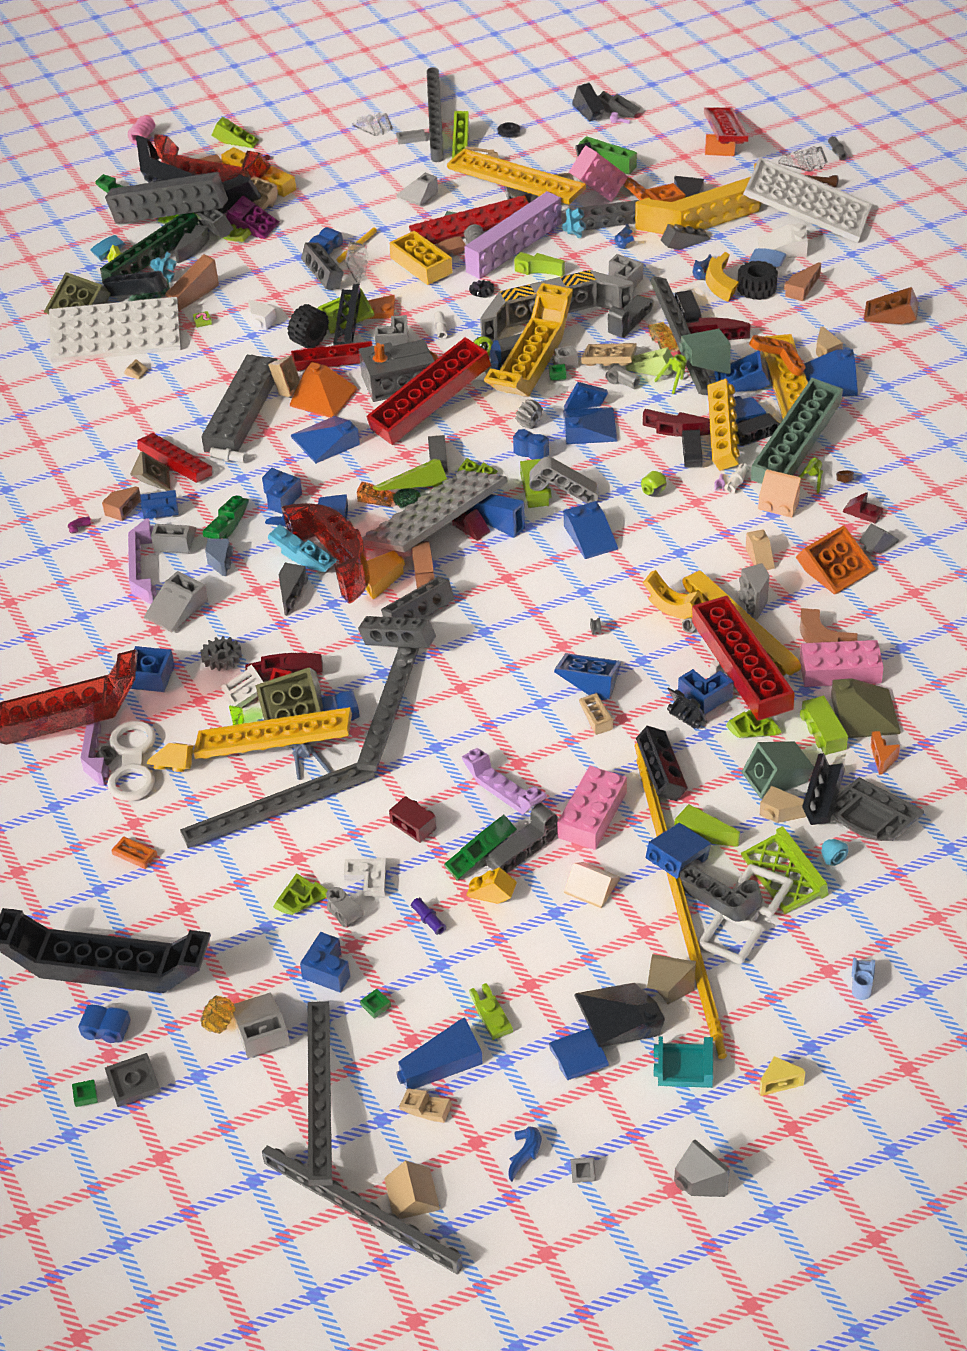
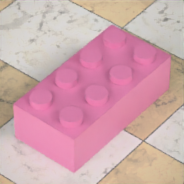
(598, 173)
(840, 660)
(592, 807)

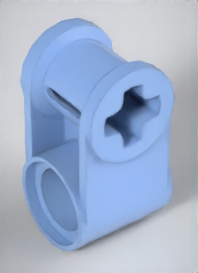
(862, 978)

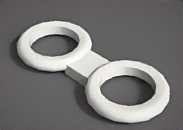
(132, 760)

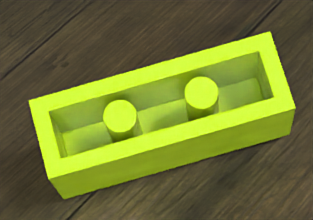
(533, 498)
(824, 725)

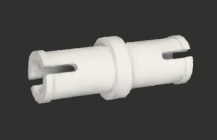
(440, 325)
(227, 455)
(736, 478)

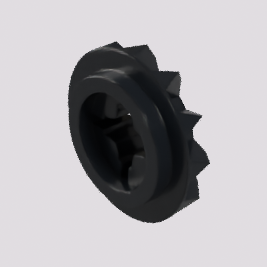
(508, 129)
(487, 288)

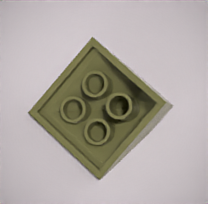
(77, 291)
(290, 695)
(863, 708)

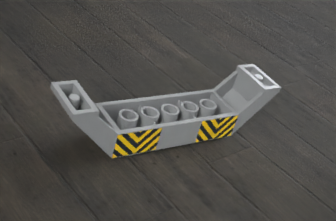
(589, 287)

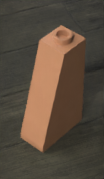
(195, 282)

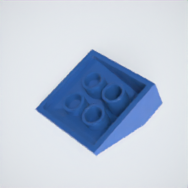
(835, 369)
(589, 425)
(327, 438)
(589, 673)

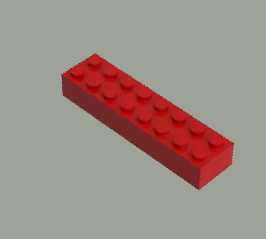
(428, 390)
(743, 658)

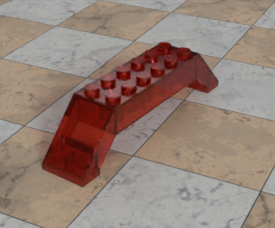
(69, 704)

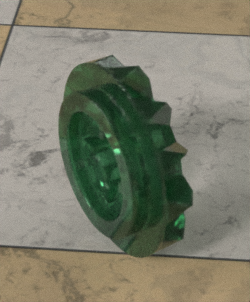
(406, 493)

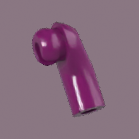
(79, 522)

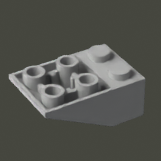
(176, 601)
(260, 1025)

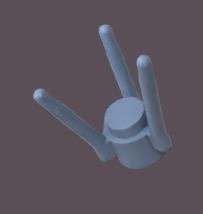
(304, 751)

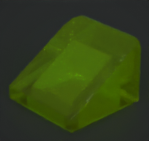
(236, 715)

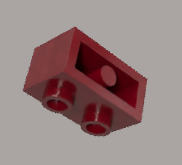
(412, 819)

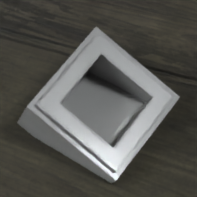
(583, 1170)

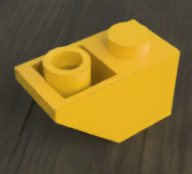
(173, 755)
(492, 886)

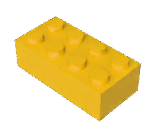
(421, 257)

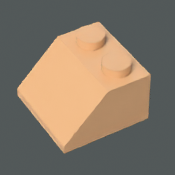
(779, 493)

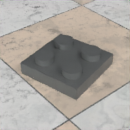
(132, 1079)

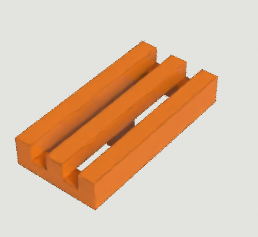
(131, 855)

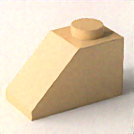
(827, 342)
(759, 548)
(781, 806)

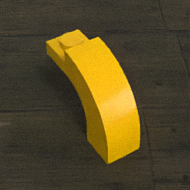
(717, 280)
(668, 600)

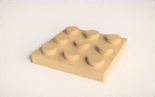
(609, 353)

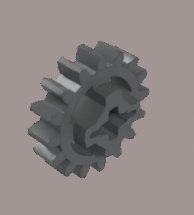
(221, 653)

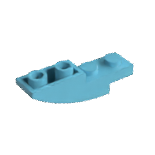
(301, 552)

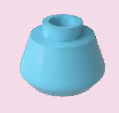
(834, 851)

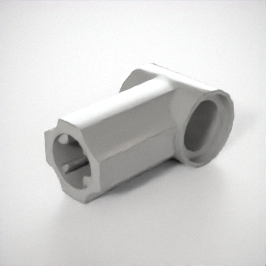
(620, 374)

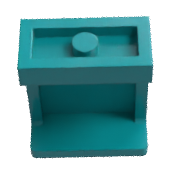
(684, 1064)

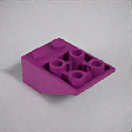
(248, 215)

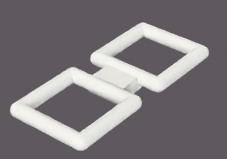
(749, 922)

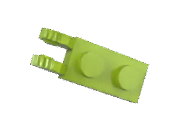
(491, 1013)

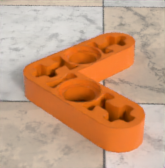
(780, 348)

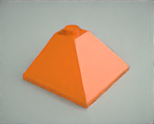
(322, 391)
(835, 560)

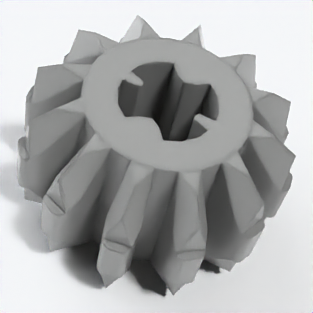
(529, 413)

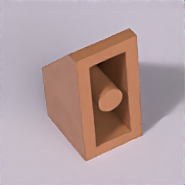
(121, 502)

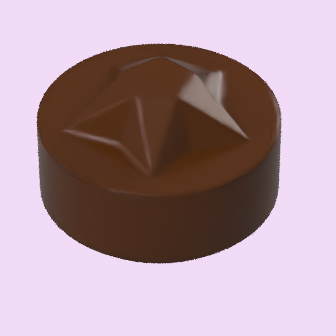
(845, 476)

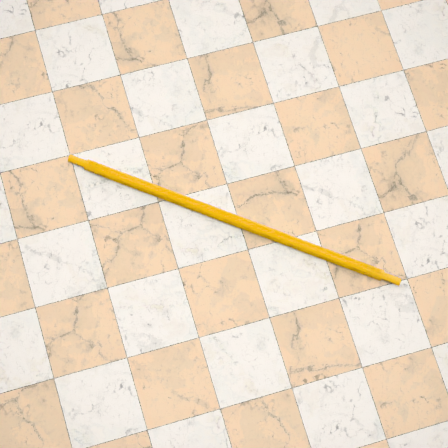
(684, 916)

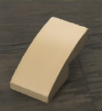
(426, 1107)

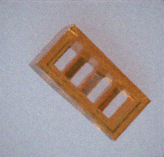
(368, 495)

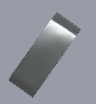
(437, 450)

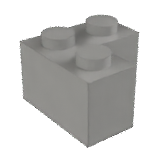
(626, 268)
(396, 333)

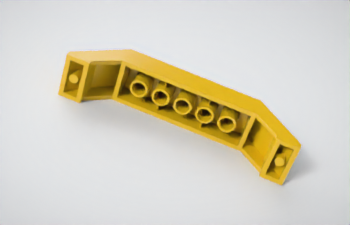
(698, 210)
(535, 344)

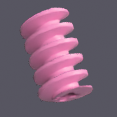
(142, 127)

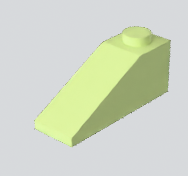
(651, 362)

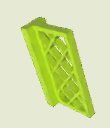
(801, 865)

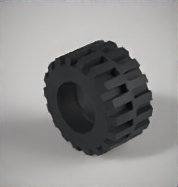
(757, 280)
(308, 326)

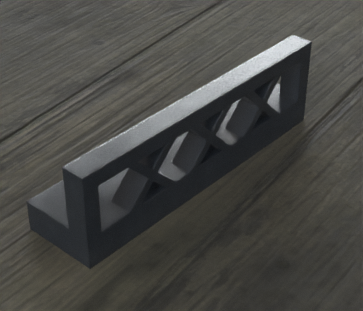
(351, 317)
(822, 791)

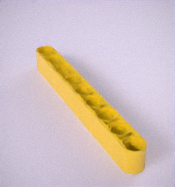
(780, 655)

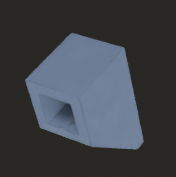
(218, 555)

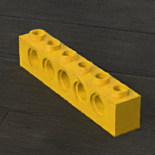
(284, 181)
(723, 424)

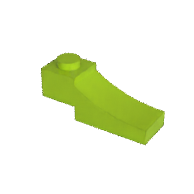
(539, 263)

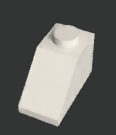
(261, 315)

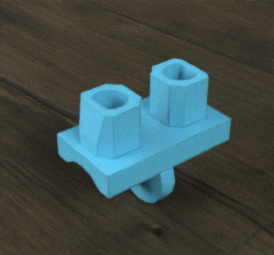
(573, 223)
(163, 266)

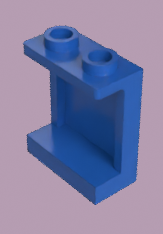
(677, 849)

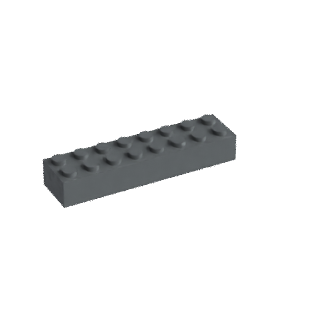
(166, 198)
(240, 405)

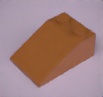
(893, 308)

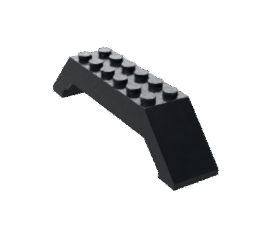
(155, 170)
(100, 958)

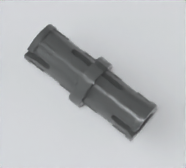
(837, 148)

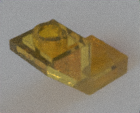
(663, 335)

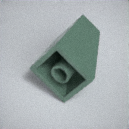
(707, 350)
(777, 765)

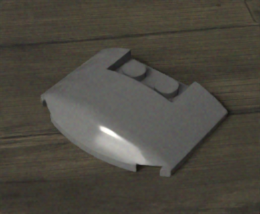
(874, 811)

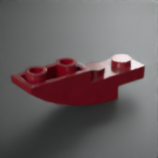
(731, 328)
(673, 425)
(287, 661)

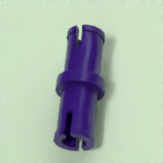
(428, 916)

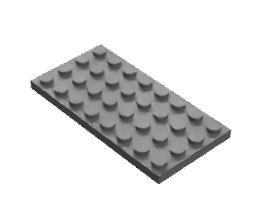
(433, 510)

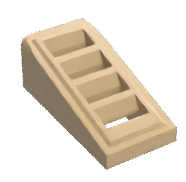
(600, 724)

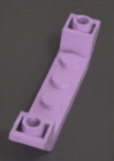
(139, 587)
(91, 765)
(500, 786)

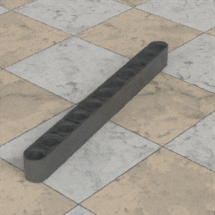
(434, 115)

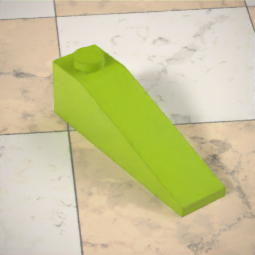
(460, 131)
(424, 475)

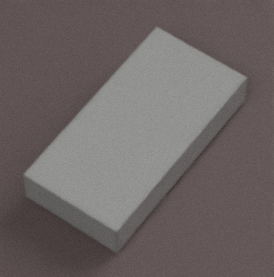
(411, 136)

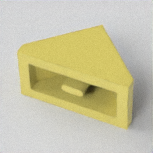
(781, 1076)

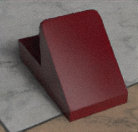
(861, 509)
(472, 524)

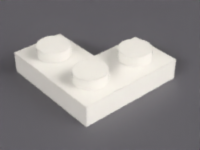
(371, 871)

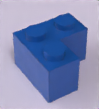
(280, 489)
(707, 692)
(323, 965)

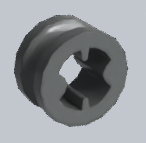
(595, 626)
(107, 753)

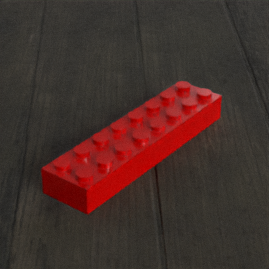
(329, 356)
(174, 457)

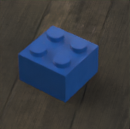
(153, 668)

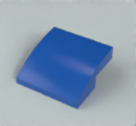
(495, 356)
(578, 1054)

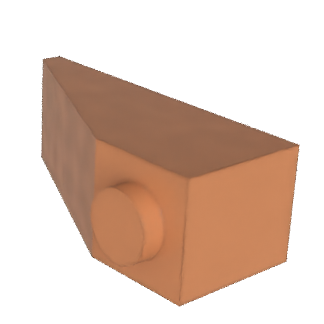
(802, 282)

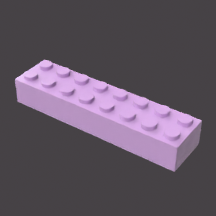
(512, 235)

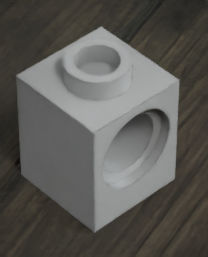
(566, 355)

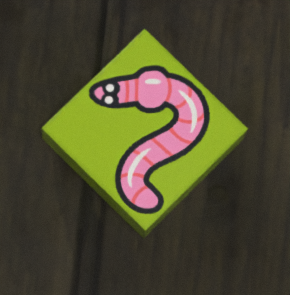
(202, 319)

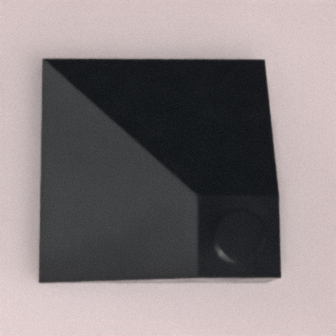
(620, 1014)

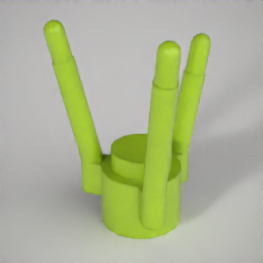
(678, 364)
(814, 468)

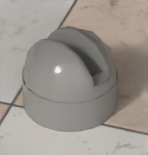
(686, 624)

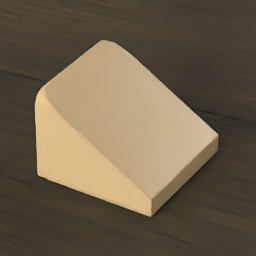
(136, 369)

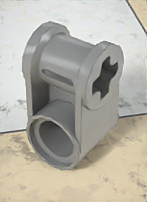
(343, 906)

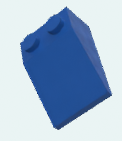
(747, 373)
(589, 530)

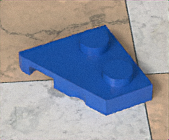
(585, 396)

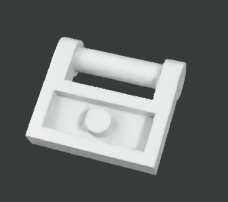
(245, 691)

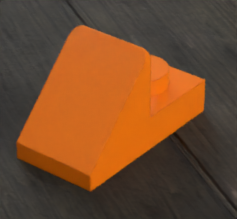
(883, 754)

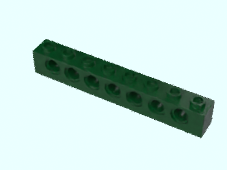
(150, 247)

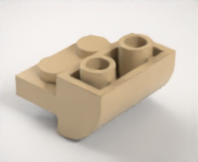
(268, 193)

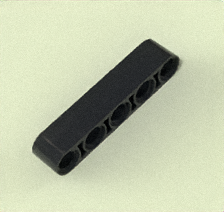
(135, 283)

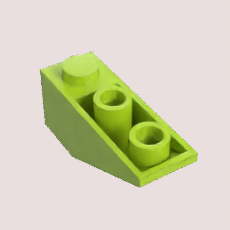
(231, 134)
(708, 827)

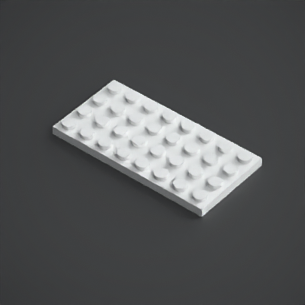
(808, 199)
(114, 329)

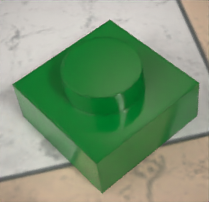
(557, 372)
(375, 1003)
(84, 1093)

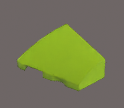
(746, 726)
(299, 895)

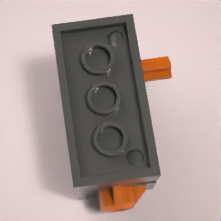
(391, 367)

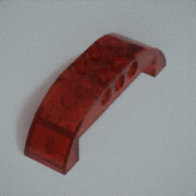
(253, 164)
(338, 538)

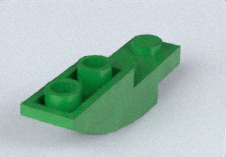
(228, 518)
(479, 847)

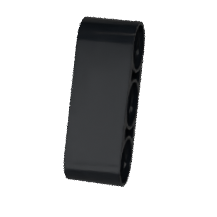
(688, 306)
(756, 429)
(692, 448)

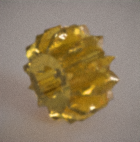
(217, 1014)

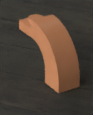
(422, 563)
(814, 632)

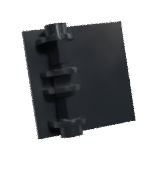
(685, 709)

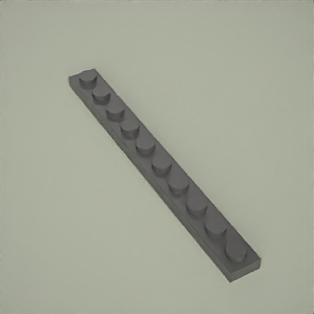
(679, 328)
(387, 709)
(274, 804)
(319, 1095)
(367, 1212)

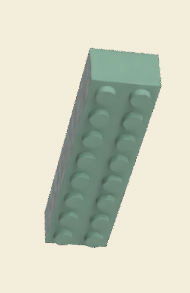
(798, 430)

